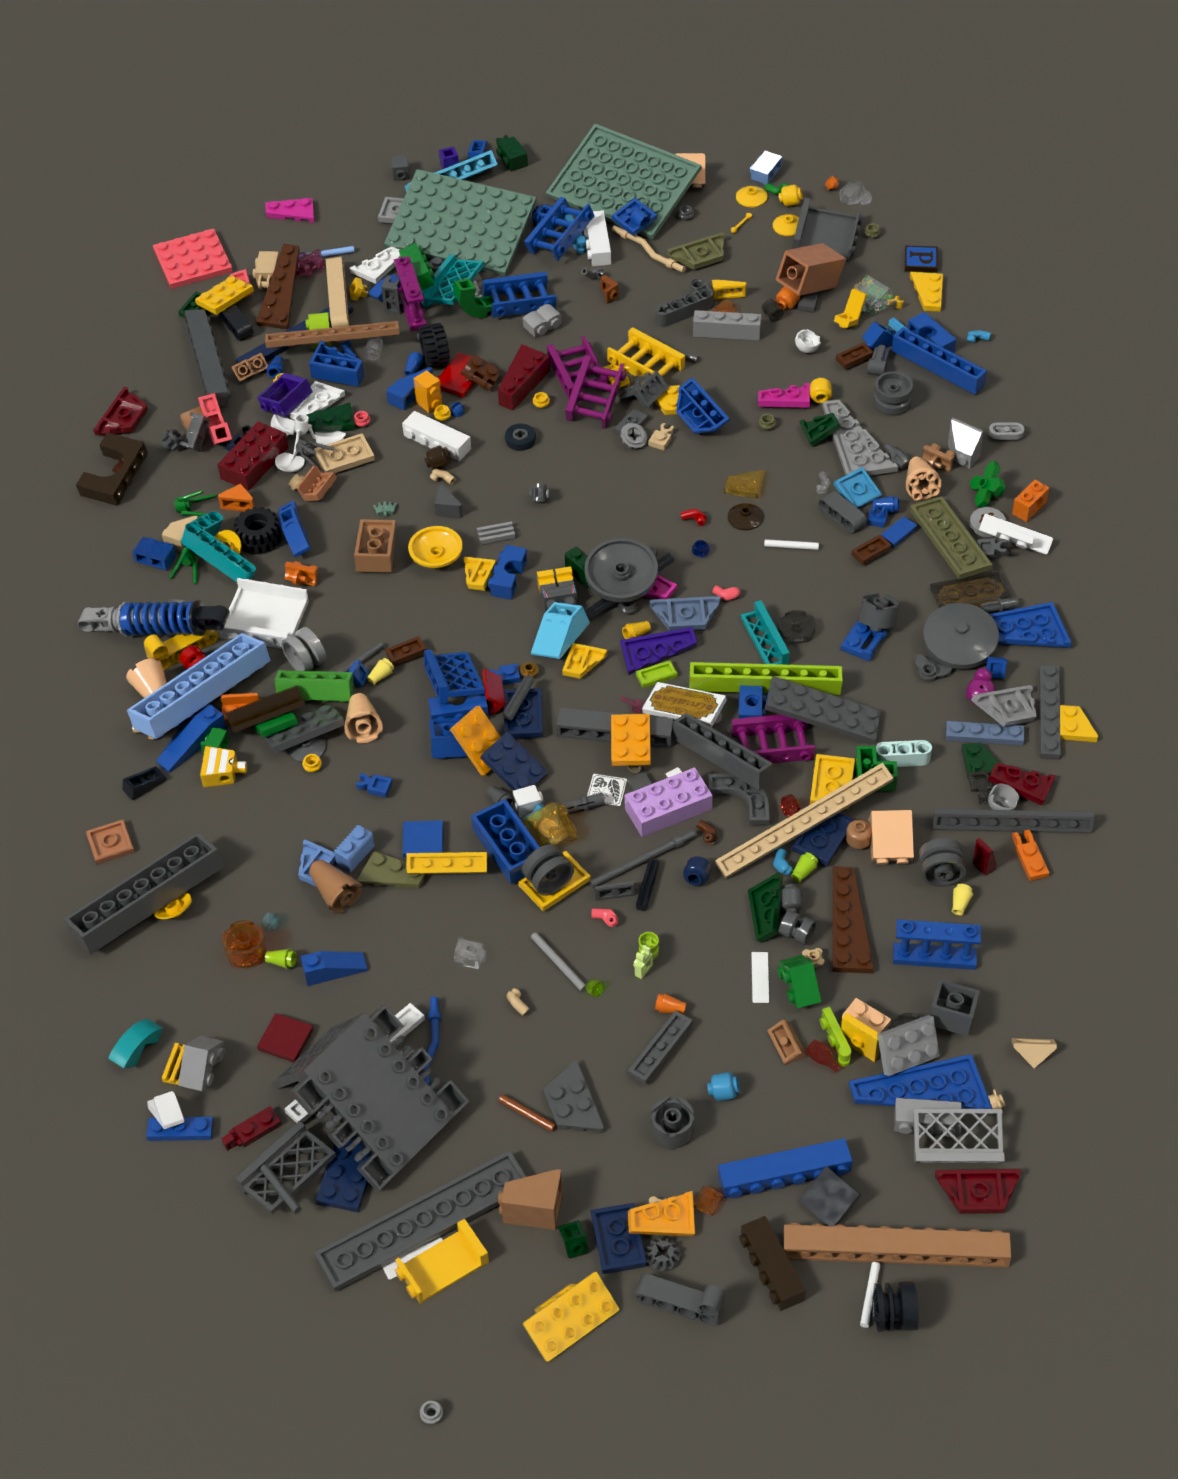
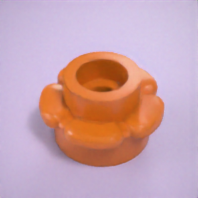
(831, 183)

